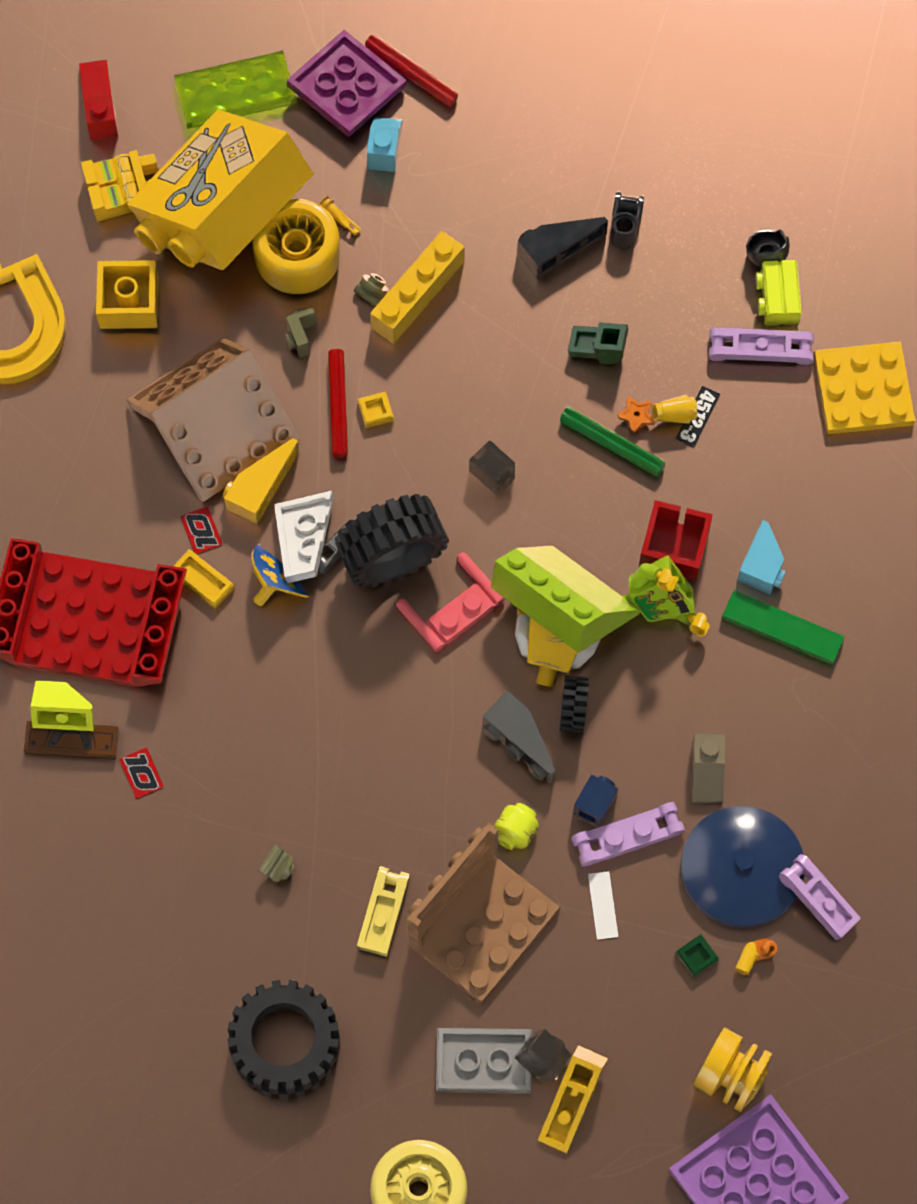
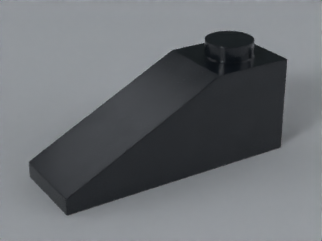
(556, 242)

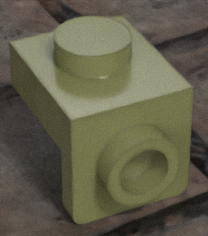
(296, 336)

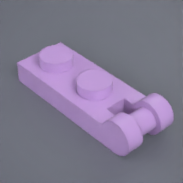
(820, 897)

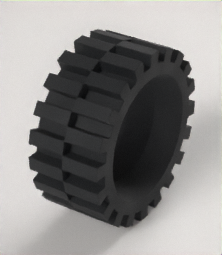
(391, 540)
(289, 1078)

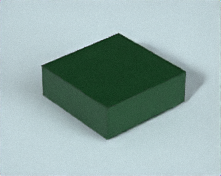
(697, 956)

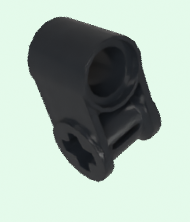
(626, 215)

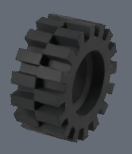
(574, 704)

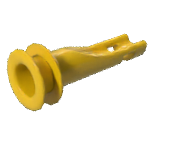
(338, 215)

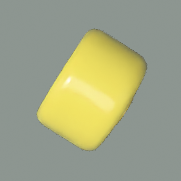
(418, 1162)

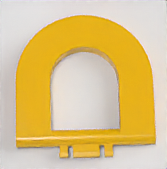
(49, 322)

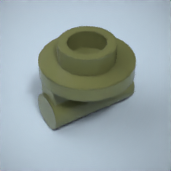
(371, 288)
(277, 864)

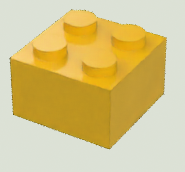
(127, 294)

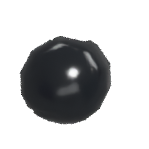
(767, 246)

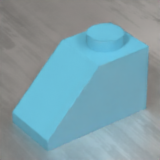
(384, 144)
(763, 562)

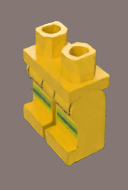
(116, 182)

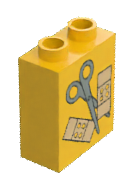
(219, 190)

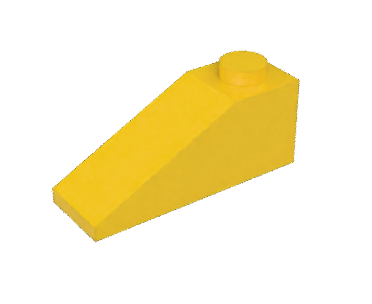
(258, 483)
(572, 1099)

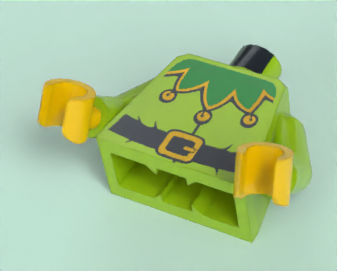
(665, 594)

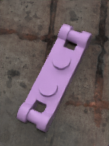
(761, 345)
(628, 834)

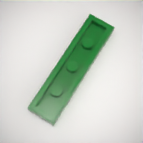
(782, 627)

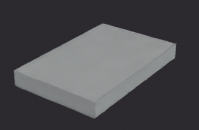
(481, 1061)

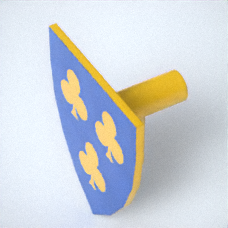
(271, 576)

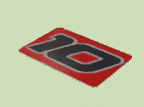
(201, 530)
(141, 773)

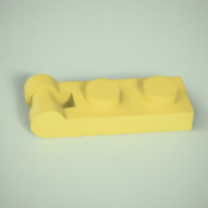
(383, 912)

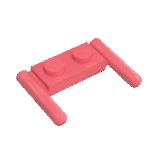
(459, 613)

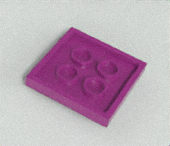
(346, 83)

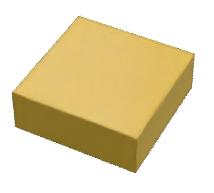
(375, 409)

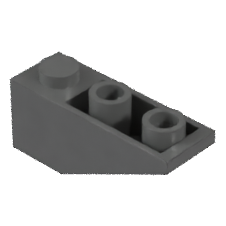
(515, 728)

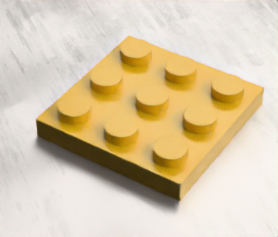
(864, 388)

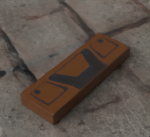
(96, 743)

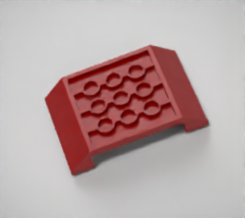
(87, 615)

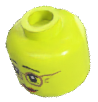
(516, 826)

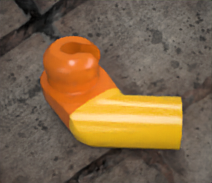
(753, 952)

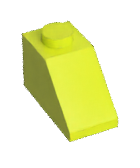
(60, 707)

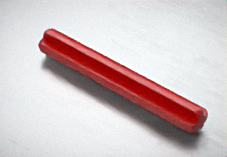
(411, 70)
(338, 403)

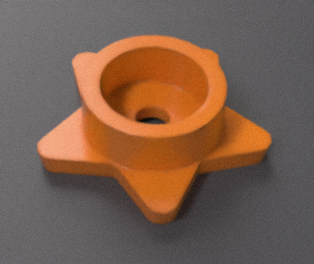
(633, 421)

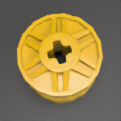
(733, 1070)

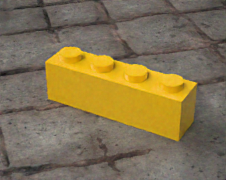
(417, 287)

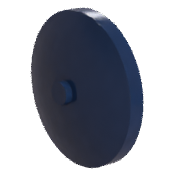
(735, 866)

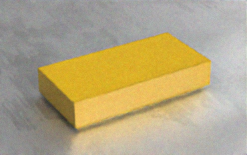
(204, 579)

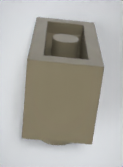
(708, 768)

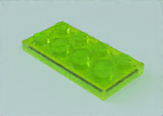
(236, 88)

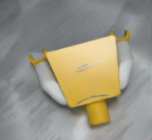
(547, 650)

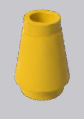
(677, 410)

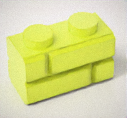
(780, 293)

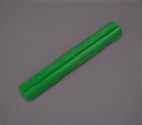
(612, 441)

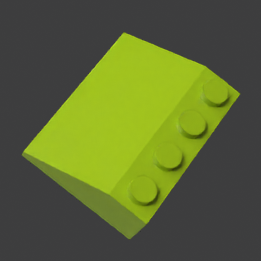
(560, 595)

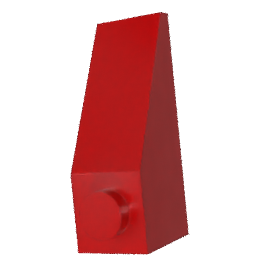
(98, 99)

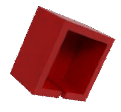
(682, 542)

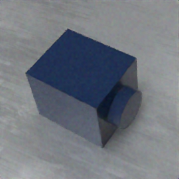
(595, 800)

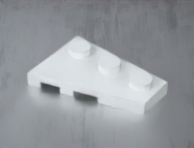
(302, 534)

